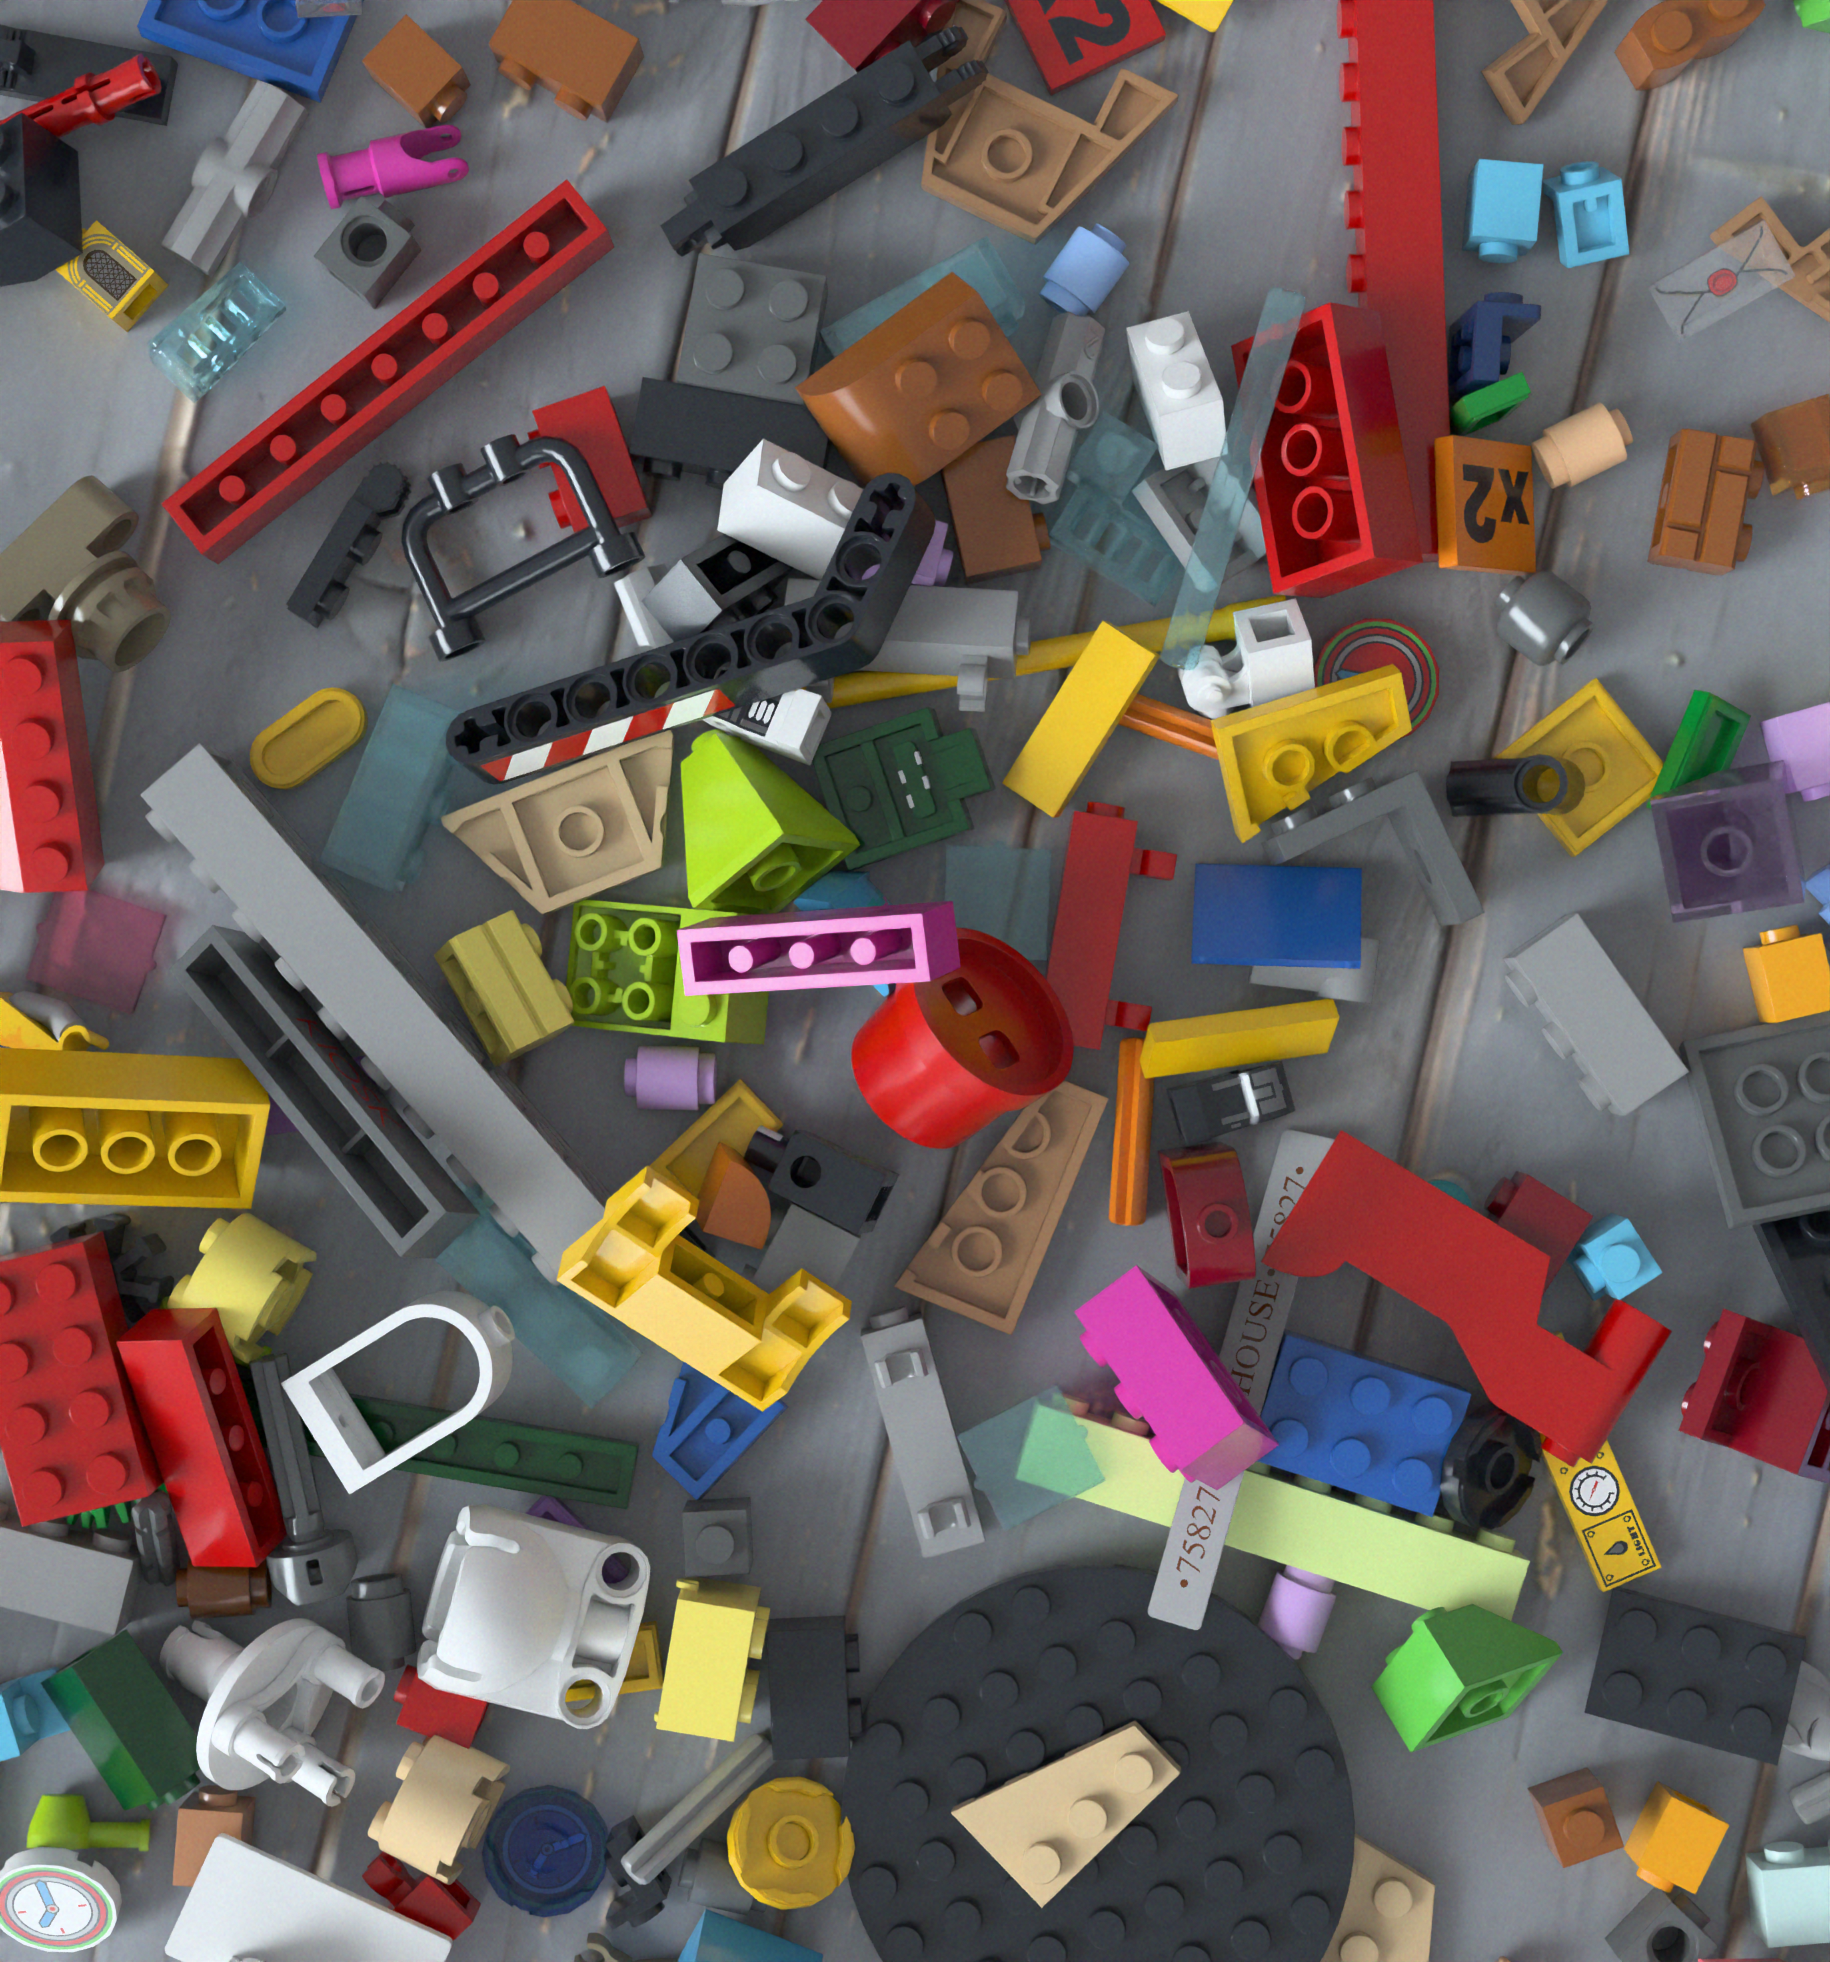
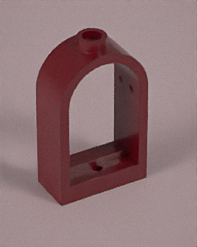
(1208, 1214)

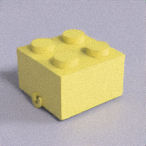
(709, 1656)

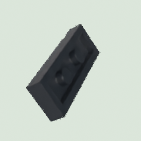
(46, 64)

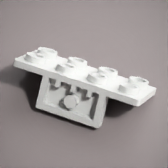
(272, 1911)

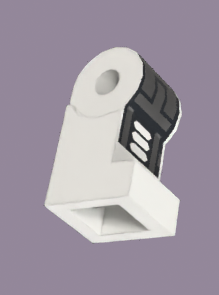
(782, 724)

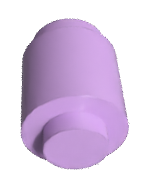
(671, 1077)
(1298, 1610)

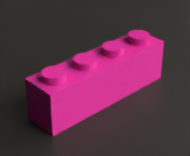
(819, 948)

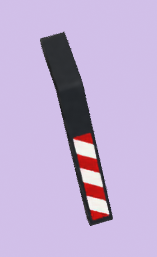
(886, 528)

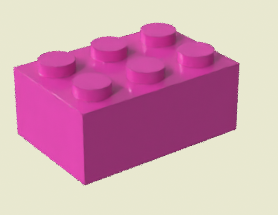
(1173, 1380)

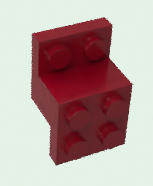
(1761, 1397)

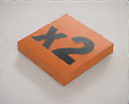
(1484, 505)

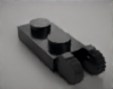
(349, 542)

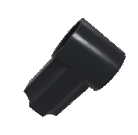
(1511, 786)

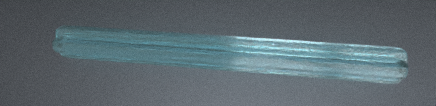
(1233, 478)

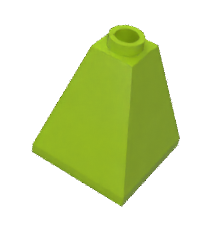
(752, 829)

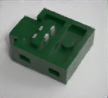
(901, 784)

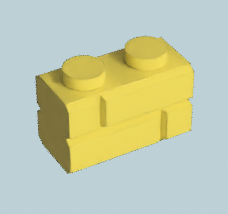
(505, 987)

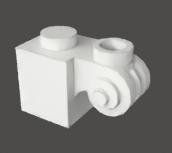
(1266, 665)

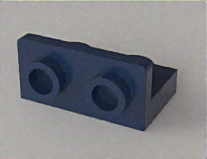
(1482, 341)

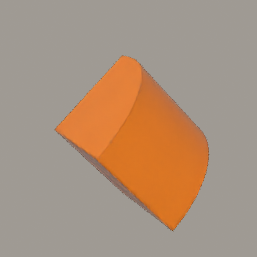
(733, 1200)

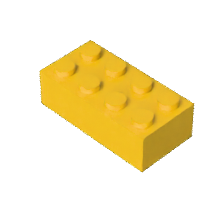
(129, 1129)

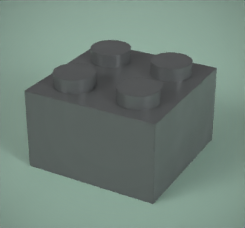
(752, 328)

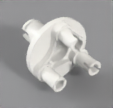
(269, 1702)

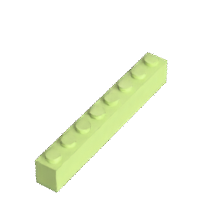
(1315, 1527)

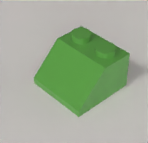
(1460, 1673)

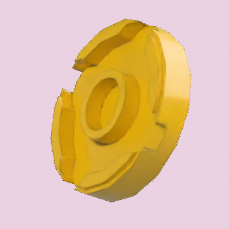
(790, 1843)

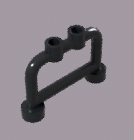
(456, 490)

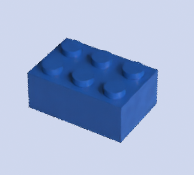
(1361, 1422)

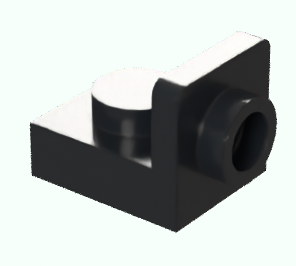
(642, 1901)

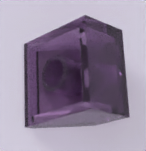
(1729, 843)

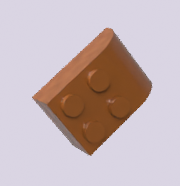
(920, 386)

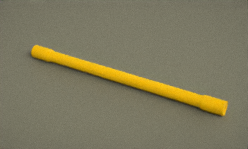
(1043, 656)

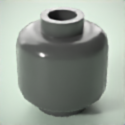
(1543, 618)

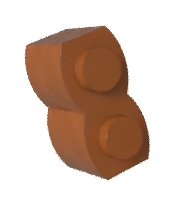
(1678, 32)

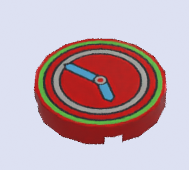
(1380, 643)

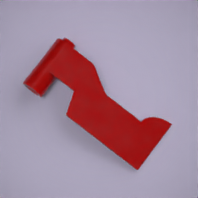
(1478, 1283)

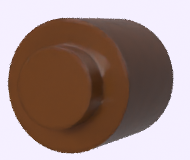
(223, 1590)

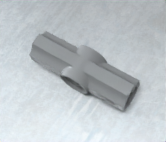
(235, 178)
(1065, 407)

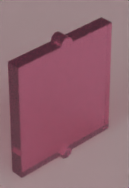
(96, 948)

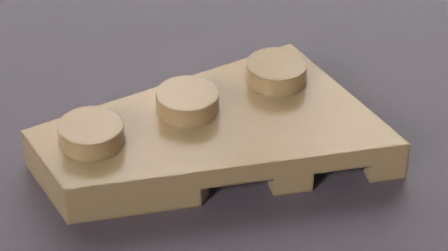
(1067, 1811)

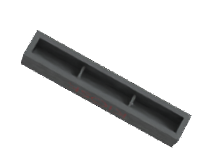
(325, 1093)

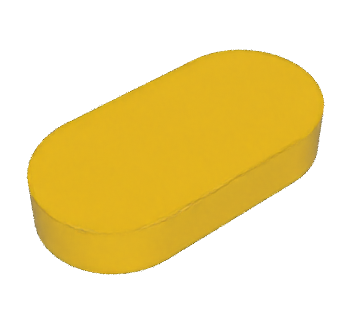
(308, 738)

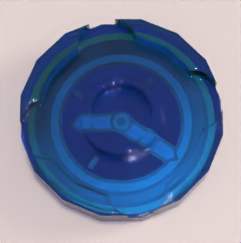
(546, 1851)

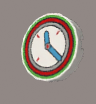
(57, 1900)

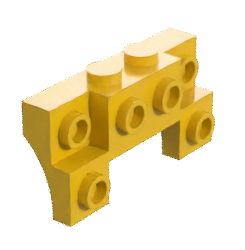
(692, 1302)

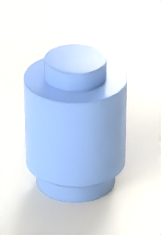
(1084, 271)

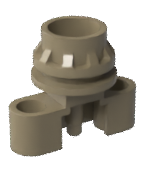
(73, 570)

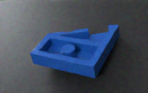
(707, 1431)

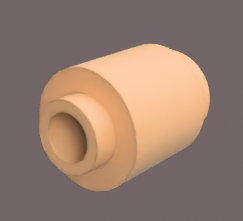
(1582, 445)

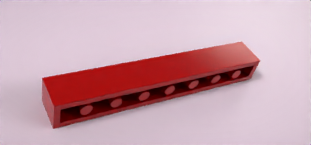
(389, 373)

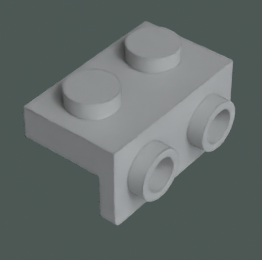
(1176, 503)

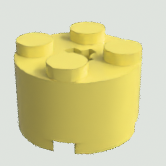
(250, 1278)

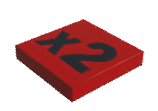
(1083, 36)

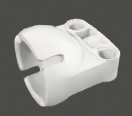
(528, 1614)

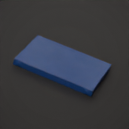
(1277, 916)

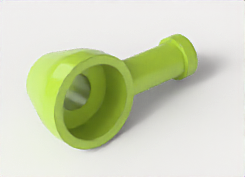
(66, 1823)

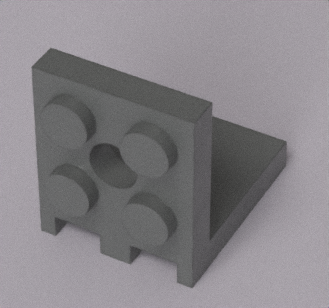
(1415, 825)

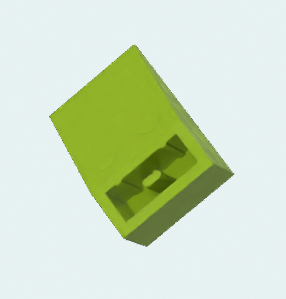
(630, 977)

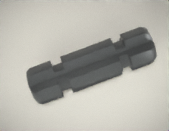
(156, 1538)

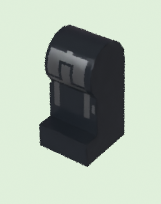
(1230, 1102)

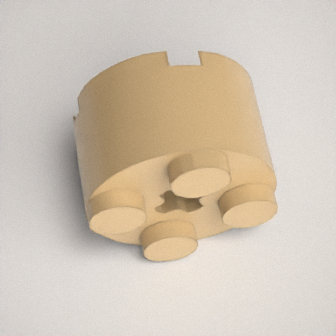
(440, 1806)

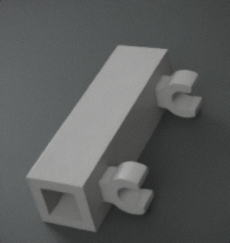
(944, 633)
(921, 1432)

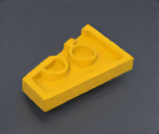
(1297, 742)

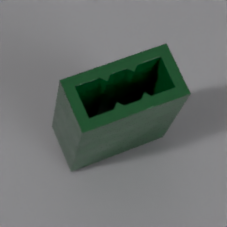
(127, 1723)

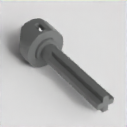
(298, 1498)

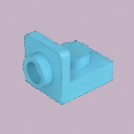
(1588, 213)
(27, 1714)

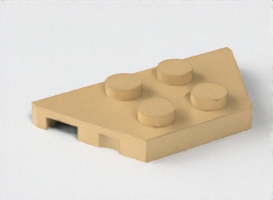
(576, 826)
(1384, 1912)

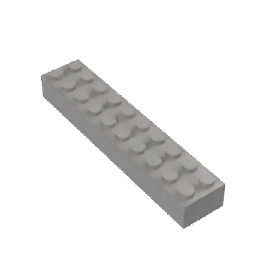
(378, 1002)

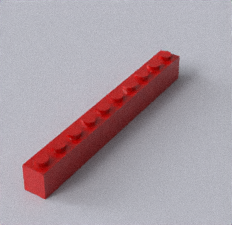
(1399, 220)

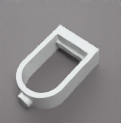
(339, 1424)

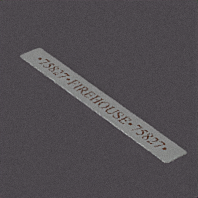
(1249, 1355)

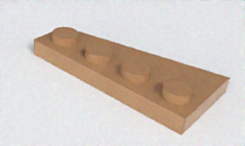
(1003, 1220)

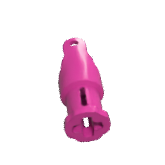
(392, 166)

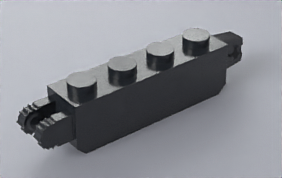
(824, 146)

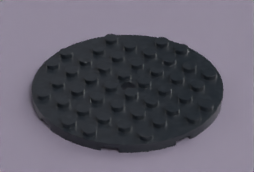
(1222, 1866)

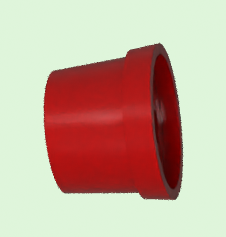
(964, 1046)

